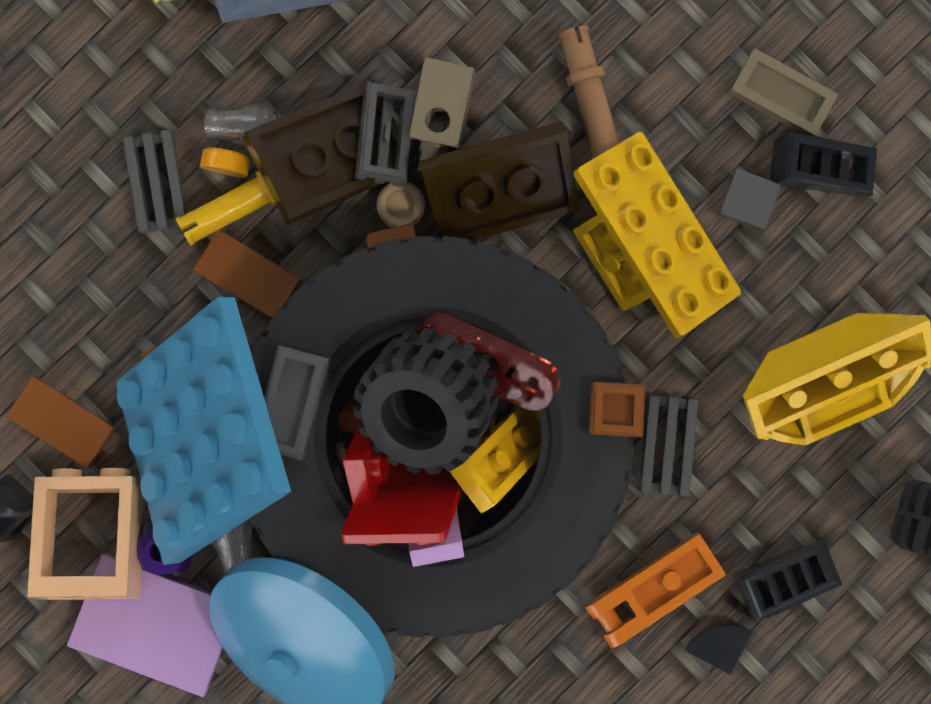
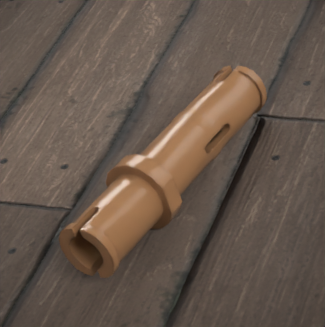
(589, 90)

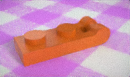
(656, 589)

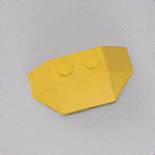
(837, 376)

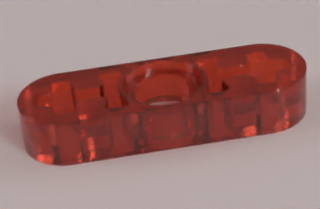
(507, 355)

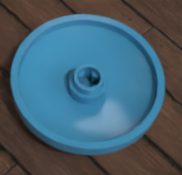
(300, 635)

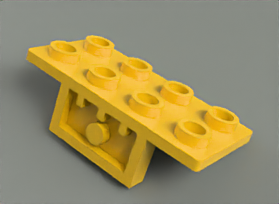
(649, 238)

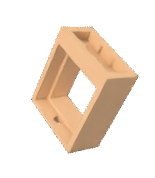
(127, 578)

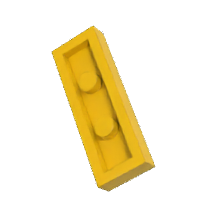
(500, 458)

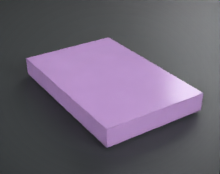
(158, 636)

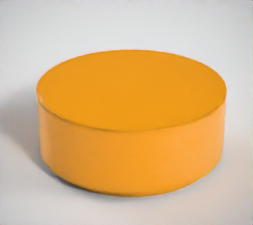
(225, 162)

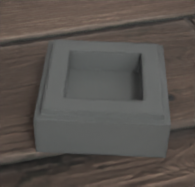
(749, 200)

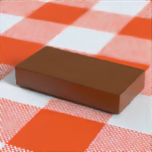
(246, 274)
(61, 422)

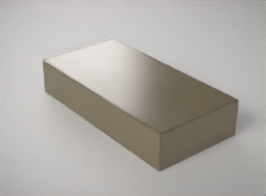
(783, 93)

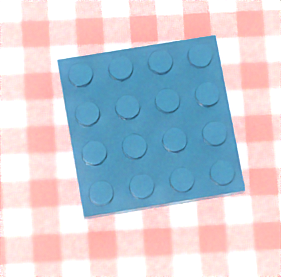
(201, 433)

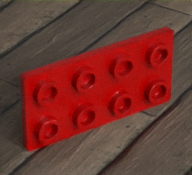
(393, 502)

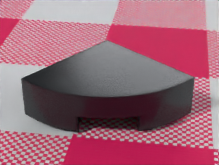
(720, 645)

